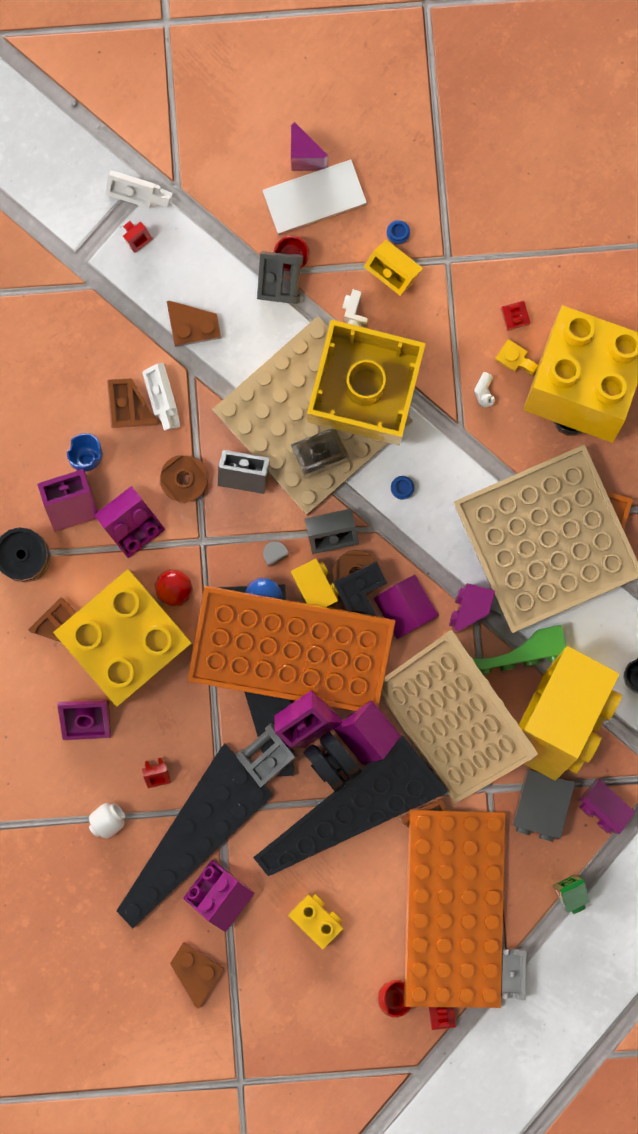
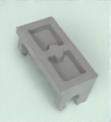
(513, 973)

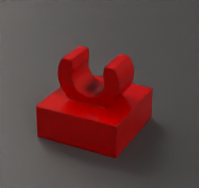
(136, 236)
(515, 315)
(156, 775)
(442, 1017)

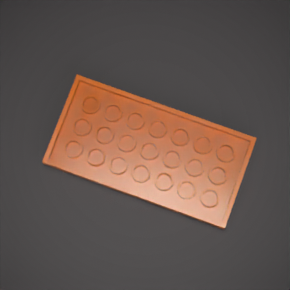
(289, 649)
(454, 909)

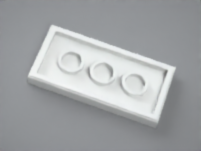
(314, 197)

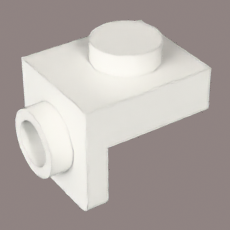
(351, 305)

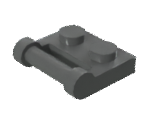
(271, 277)
(271, 761)

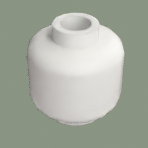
(106, 820)

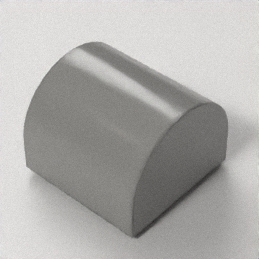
(274, 552)

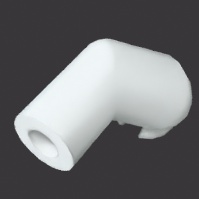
(482, 392)

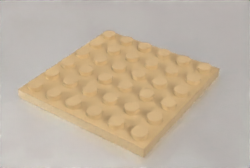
(271, 414)
(548, 538)
(455, 718)

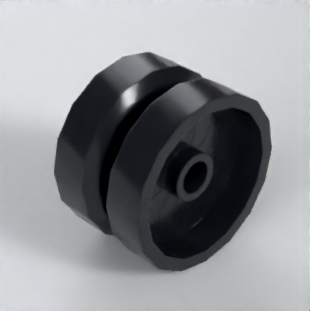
(36, 558)
(331, 762)

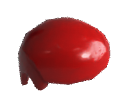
(292, 245)
(173, 587)
(391, 999)

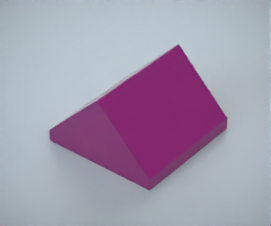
(305, 152)
(407, 605)
(84, 719)
(368, 733)

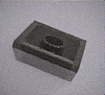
(320, 453)

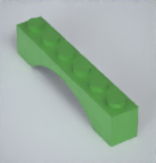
(542, 644)

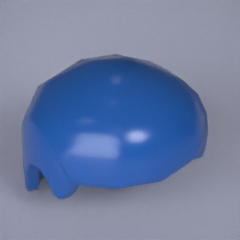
(85, 452)
(264, 587)

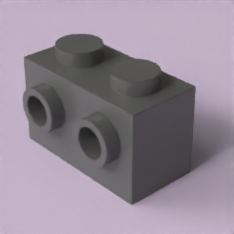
(243, 471)
(331, 531)

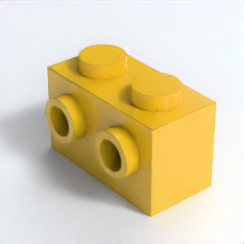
(393, 267)
(313, 584)
(316, 920)

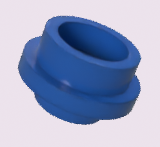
(398, 232)
(402, 487)

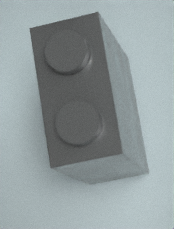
(542, 805)

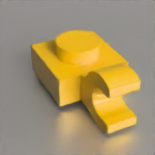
(513, 356)

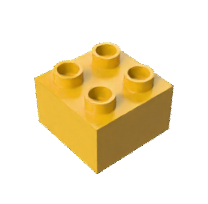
(586, 375)
(365, 382)
(122, 637)
(565, 710)

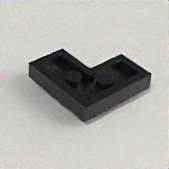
(355, 585)

